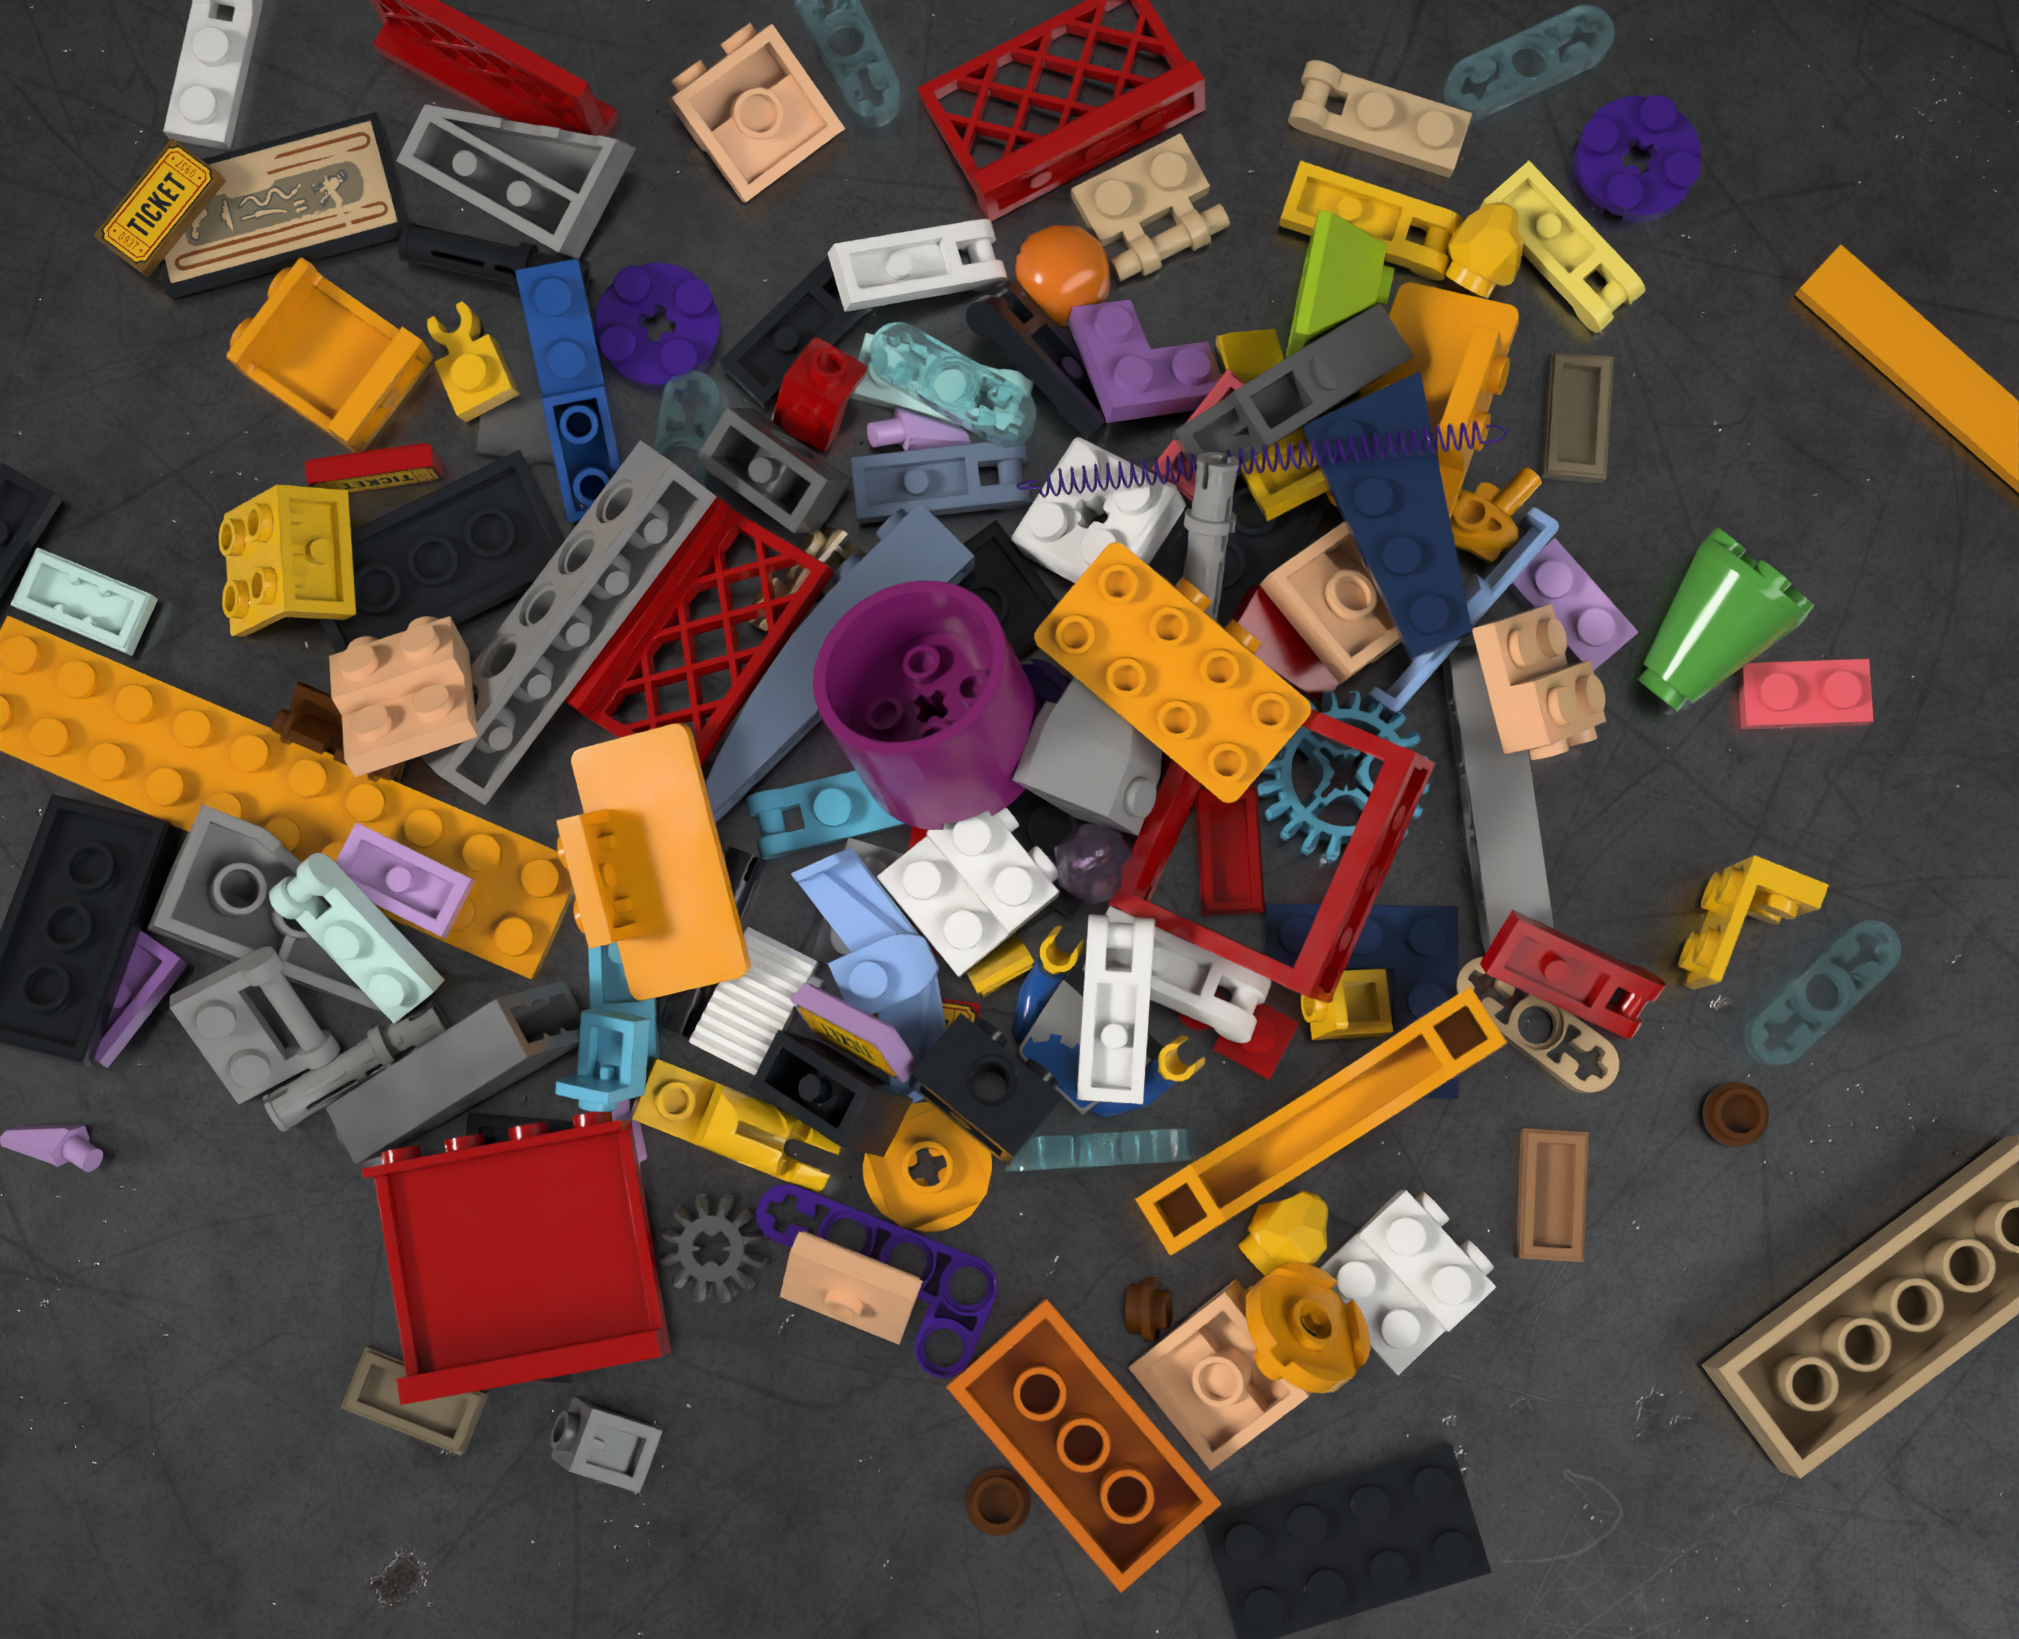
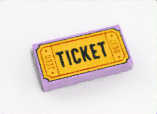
(854, 1032)

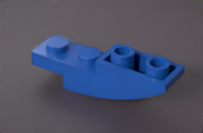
(570, 381)

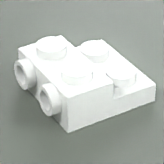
(971, 886)
(1408, 1277)

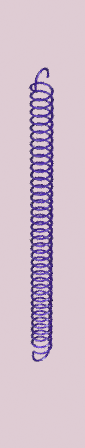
(1425, 435)

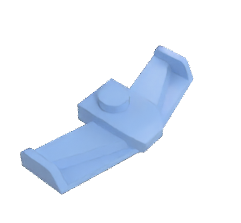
(1479, 596)
(889, 961)

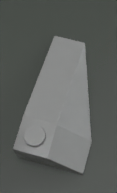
(223, 906)

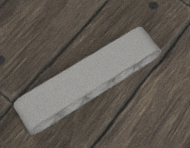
(1495, 804)

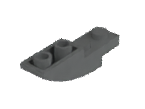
(1298, 388)

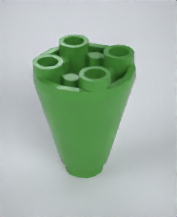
(1719, 621)

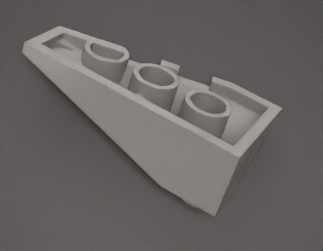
(1090, 761)

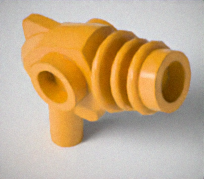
(1483, 518)

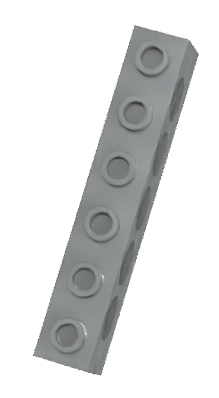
(571, 615)

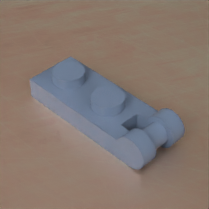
(940, 479)

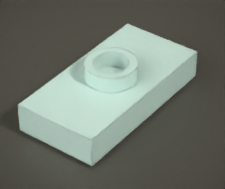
(84, 601)

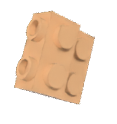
(753, 110)
(1334, 604)
(1531, 687)
(403, 694)
(1210, 1381)

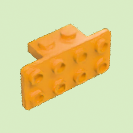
(1462, 361)
(1174, 670)
(652, 864)

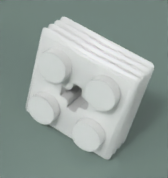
(1058, 527)

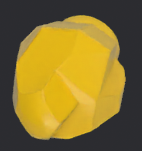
(1486, 249)
(1287, 1232)

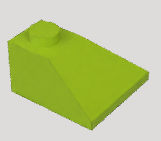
(1338, 279)

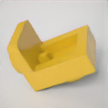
(1356, 1009)

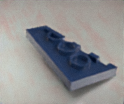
(1397, 514)

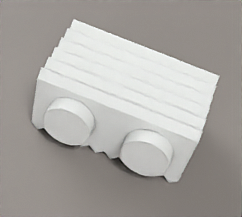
(752, 1008)

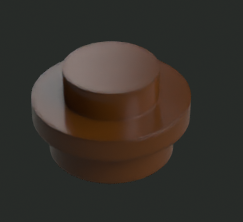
(1735, 1114)
(1148, 1308)
(997, 1502)

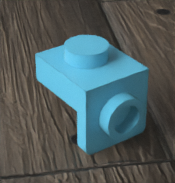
(609, 1060)

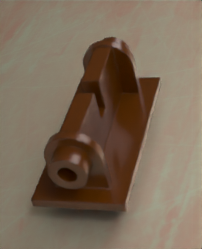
(317, 725)

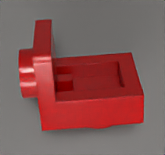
(817, 393)

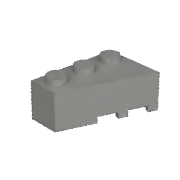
(522, 173)

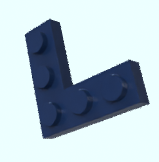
(1409, 941)

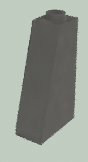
(457, 1070)

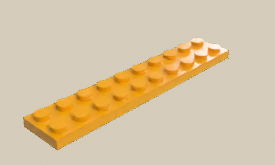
(179, 751)

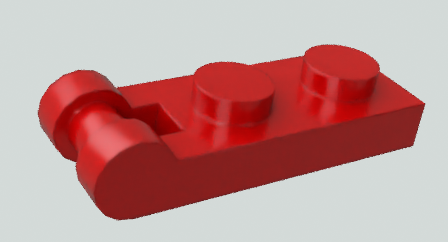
(1570, 974)

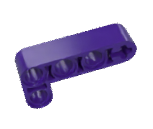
(880, 1241)

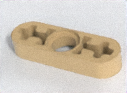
(1565, 1066)

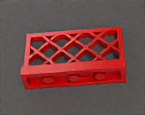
(487, 68)
(1076, 144)
(667, 601)

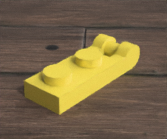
(1567, 248)

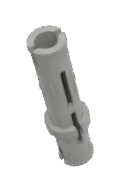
(1210, 524)
(354, 1066)

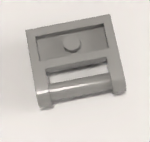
(237, 1036)

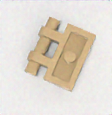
(1141, 192)

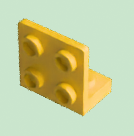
(288, 558)
(1744, 888)

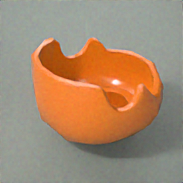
(1063, 270)

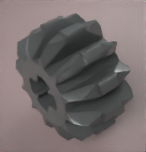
(713, 1270)

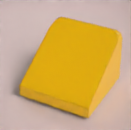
(1248, 352)
(1001, 967)

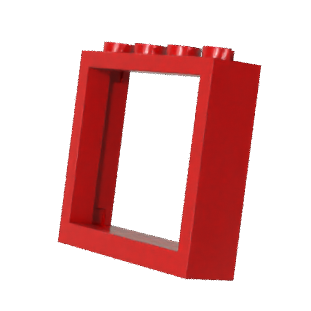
(1351, 889)

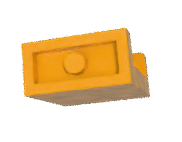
(328, 356)

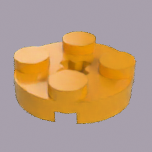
(912, 1201)
(1285, 1346)

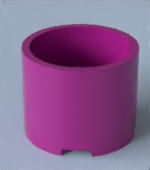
(927, 702)

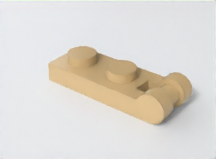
(1380, 119)

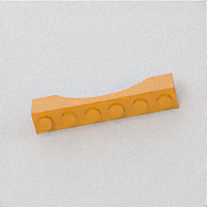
(1321, 1121)

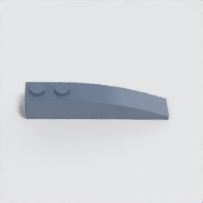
(783, 703)

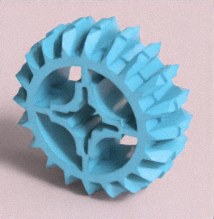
(1320, 757)

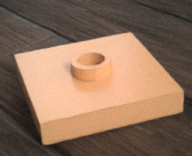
(850, 1287)

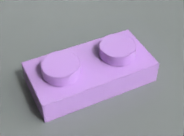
(1589, 617)
(404, 880)

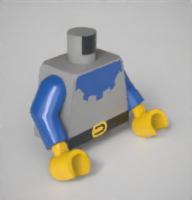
(1050, 1025)

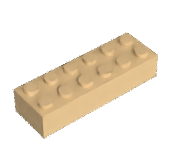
(1881, 1318)

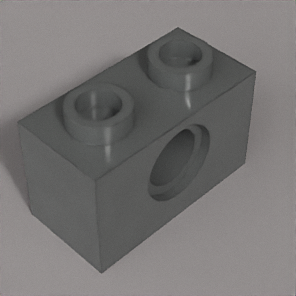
(772, 470)

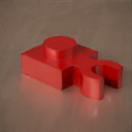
(1266, 1045)

